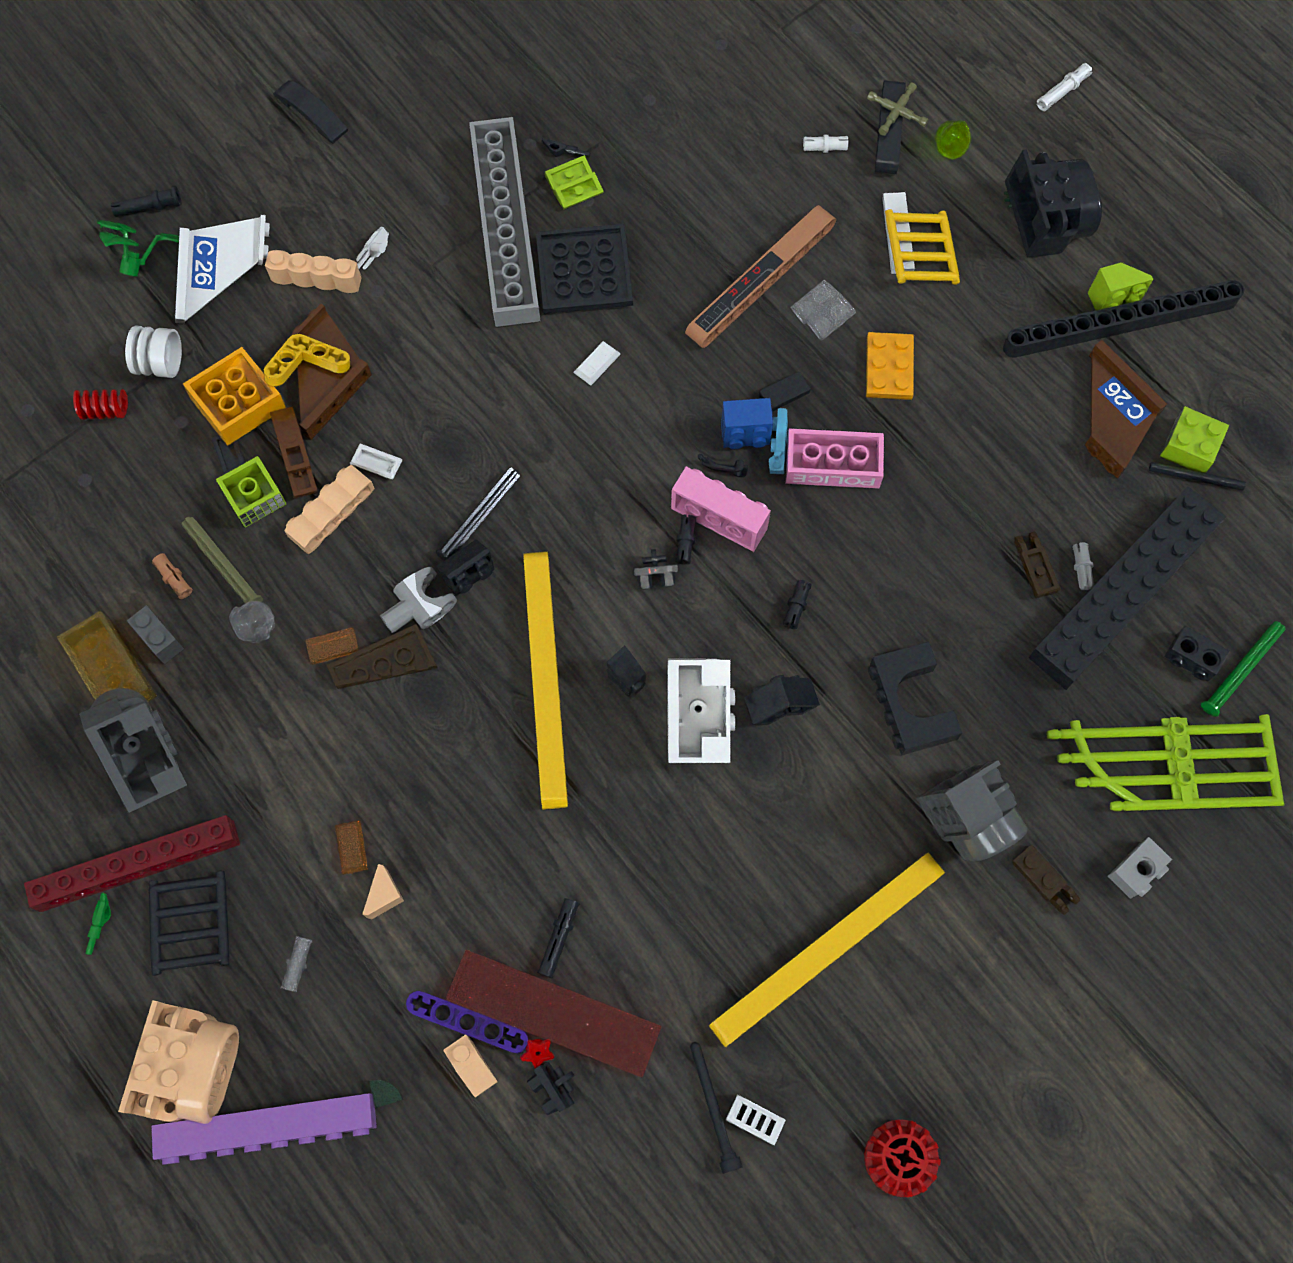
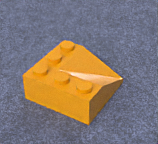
(234, 395)

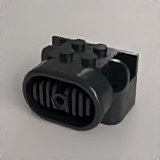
(1053, 202)

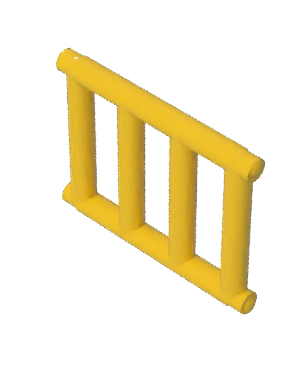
(900, 256)

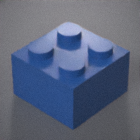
(746, 423)

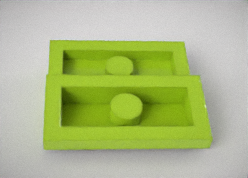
(573, 182)

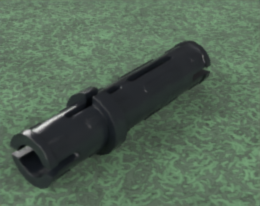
(558, 937)

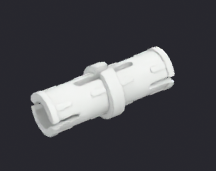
(825, 143)

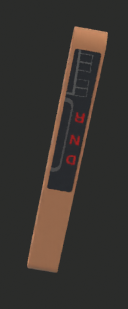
(760, 276)

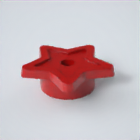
(534, 1046)

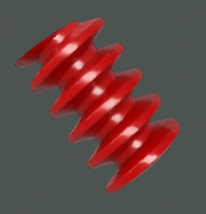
(100, 406)

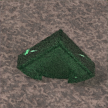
(384, 1093)

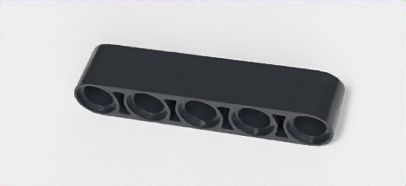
(889, 145)

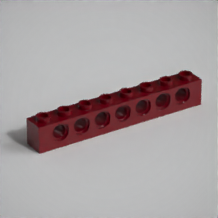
(131, 864)

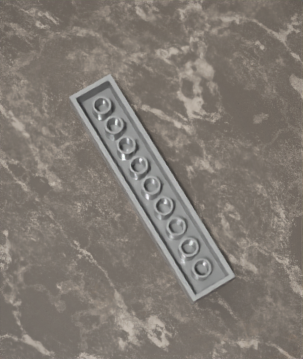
(504, 222)

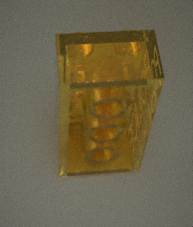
(103, 657)

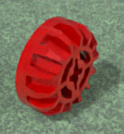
(878, 1149)

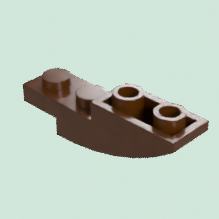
(293, 452)

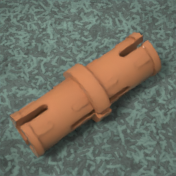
(172, 576)

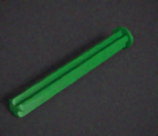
(1243, 669)

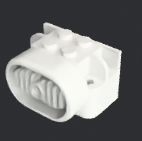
(705, 733)

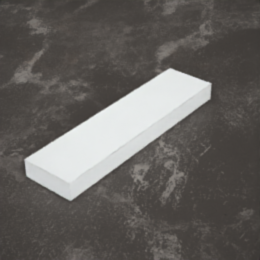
(898, 204)

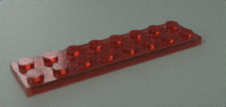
(554, 1013)

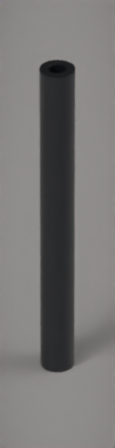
(1197, 476)

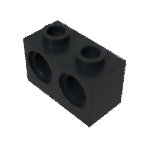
(1199, 648)

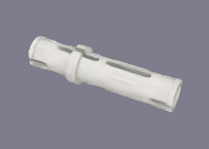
(1070, 82)

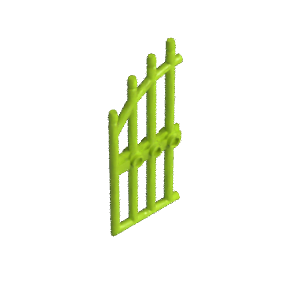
(1179, 762)

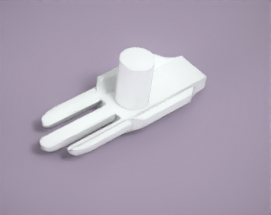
(373, 247)

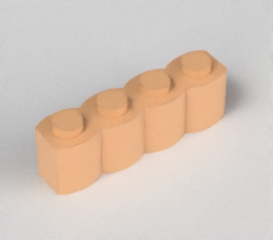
(313, 271)
(329, 509)

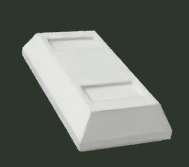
(597, 363)
(376, 461)

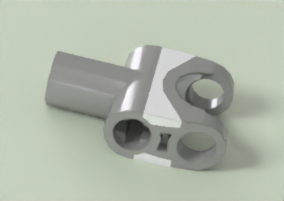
(416, 604)

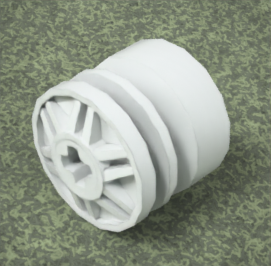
(153, 351)

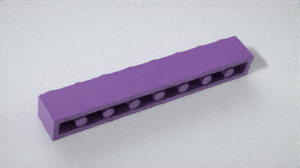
(264, 1127)

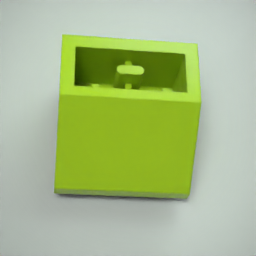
(1118, 286)

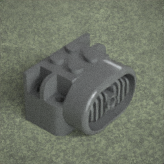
(133, 747)
(975, 812)

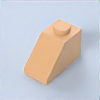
(470, 1065)

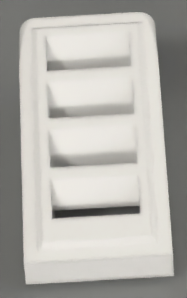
(739, 1100)

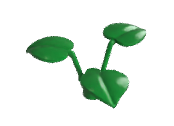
(130, 260)

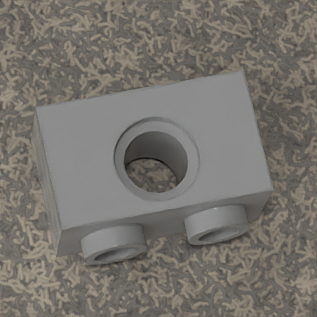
(1126, 873)

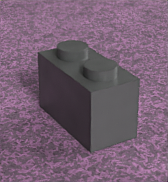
(155, 634)

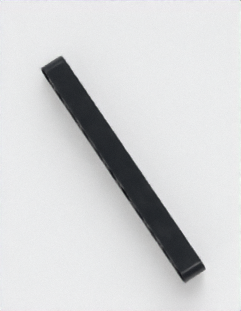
(1179, 307)

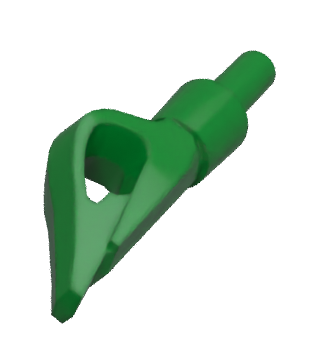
(100, 917)

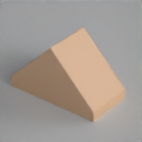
(382, 894)

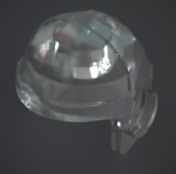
(252, 621)

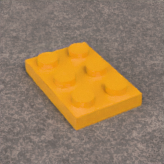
(890, 365)

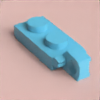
(778, 444)

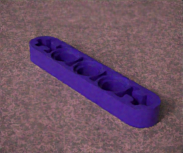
(457, 1013)

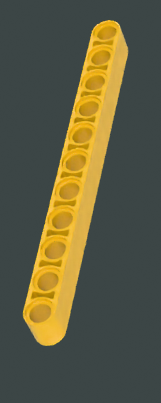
(545, 681)
(826, 950)

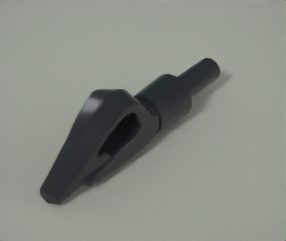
(564, 149)

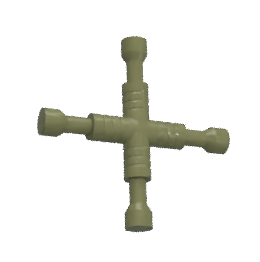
(897, 109)

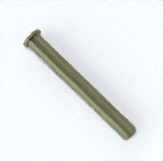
(220, 561)

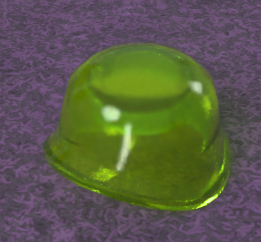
(953, 138)

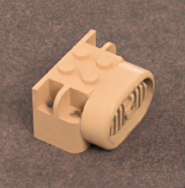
(180, 1066)

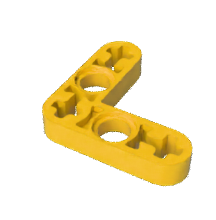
(302, 348)

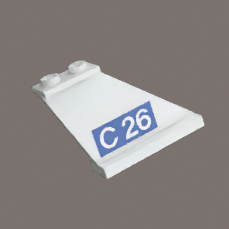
(214, 260)

